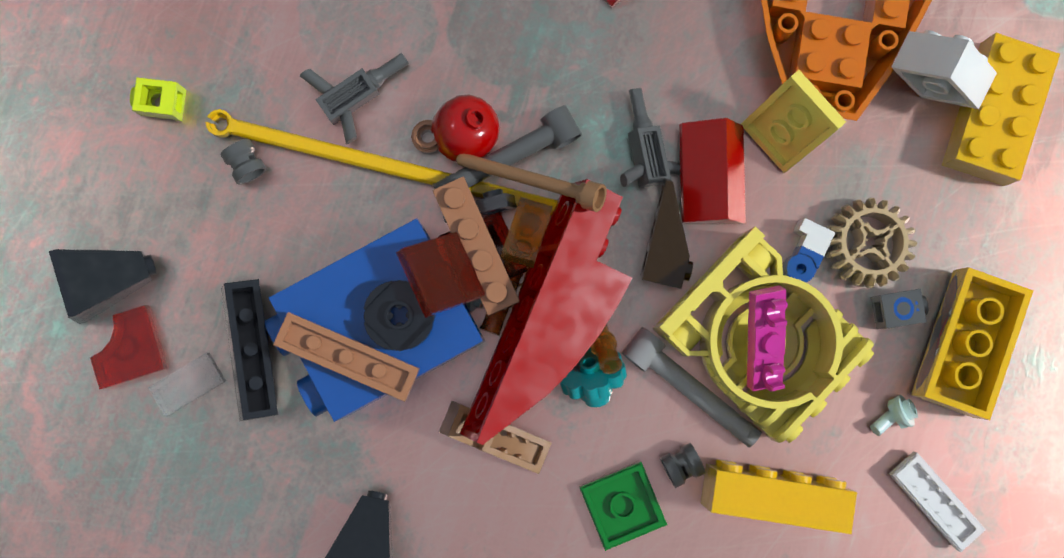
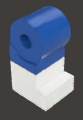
(808, 251)

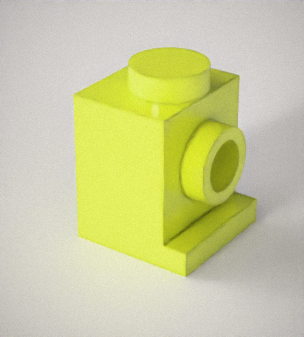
(148, 90)

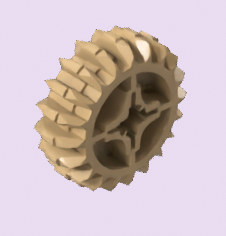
(879, 253)

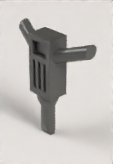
(351, 93)
(646, 149)

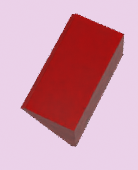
(712, 172)

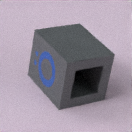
(899, 309)

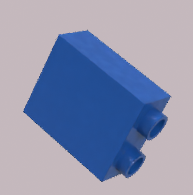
(337, 301)

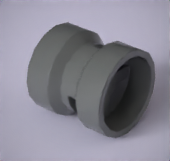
(243, 161)
(683, 465)

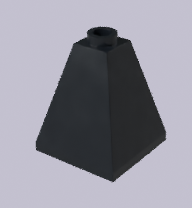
(98, 278)
(366, 530)

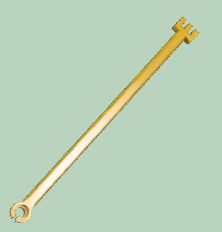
(350, 156)

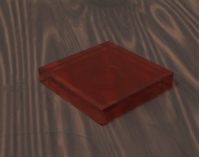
(440, 274)

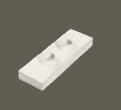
(937, 501)

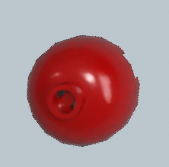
(465, 127)

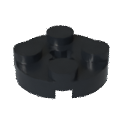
(379, 316)

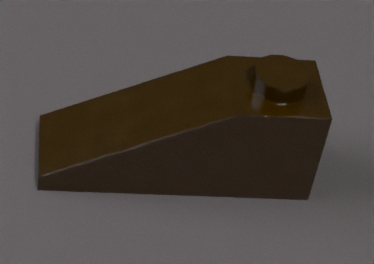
(667, 248)

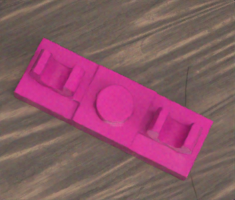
(766, 338)

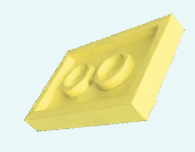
(792, 122)

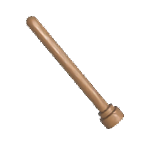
(589, 194)

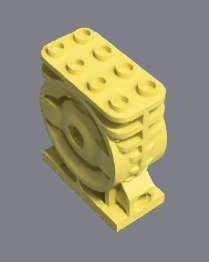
(831, 346)

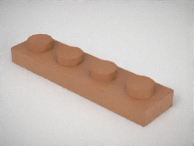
(465, 219)
(346, 356)

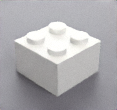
(944, 68)

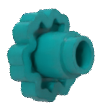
(590, 382)

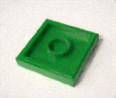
(623, 505)

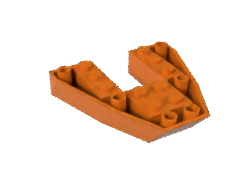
(837, 54)

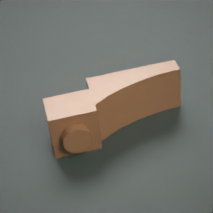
(509, 444)

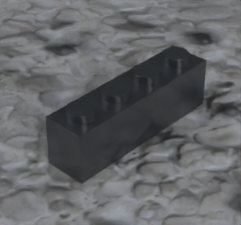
(249, 350)

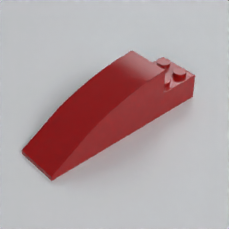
(558, 316)

